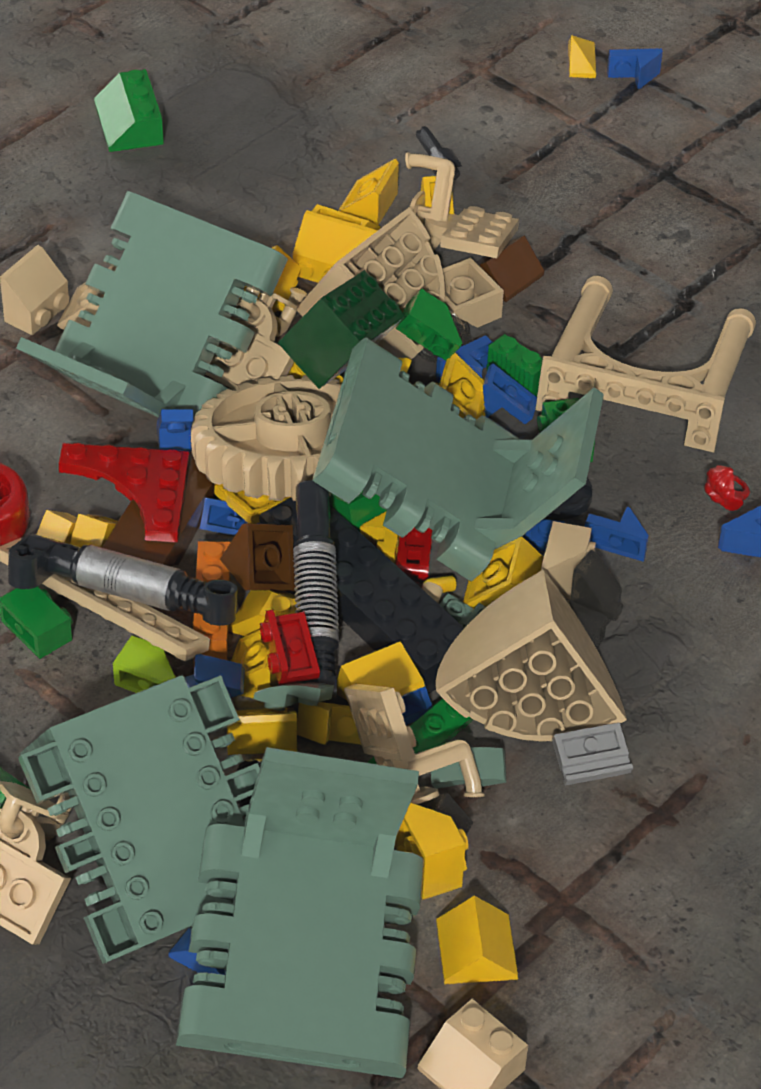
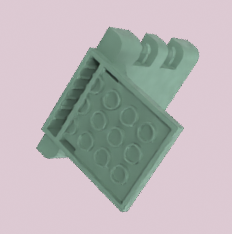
(163, 309)
(445, 470)
(144, 797)
(307, 919)

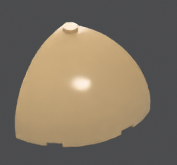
(401, 265)
(529, 667)

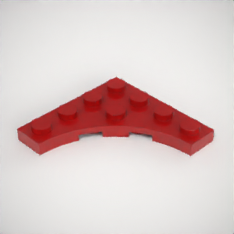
(145, 475)

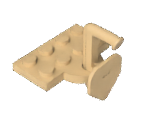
(469, 231)
(263, 356)
(385, 736)
(27, 885)

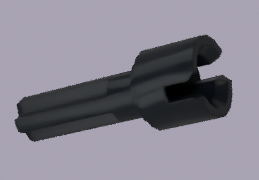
(434, 149)

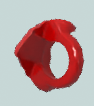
(721, 488)

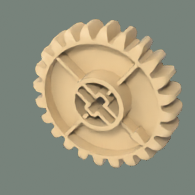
(264, 435)

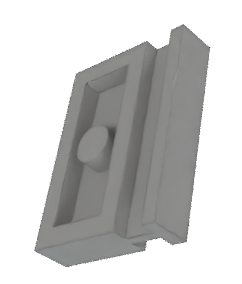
(592, 753)

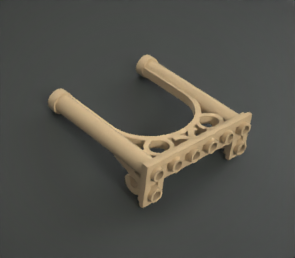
(639, 387)

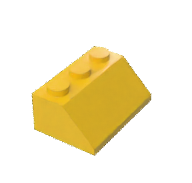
(324, 242)

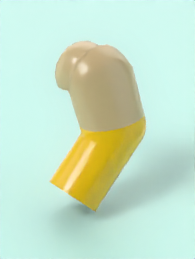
(436, 586)

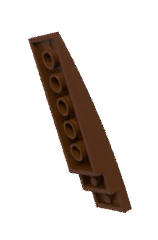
(129, 532)

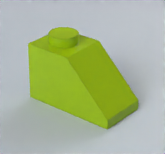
(141, 666)

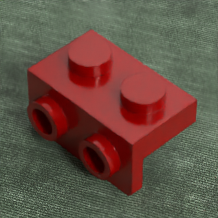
(290, 647)

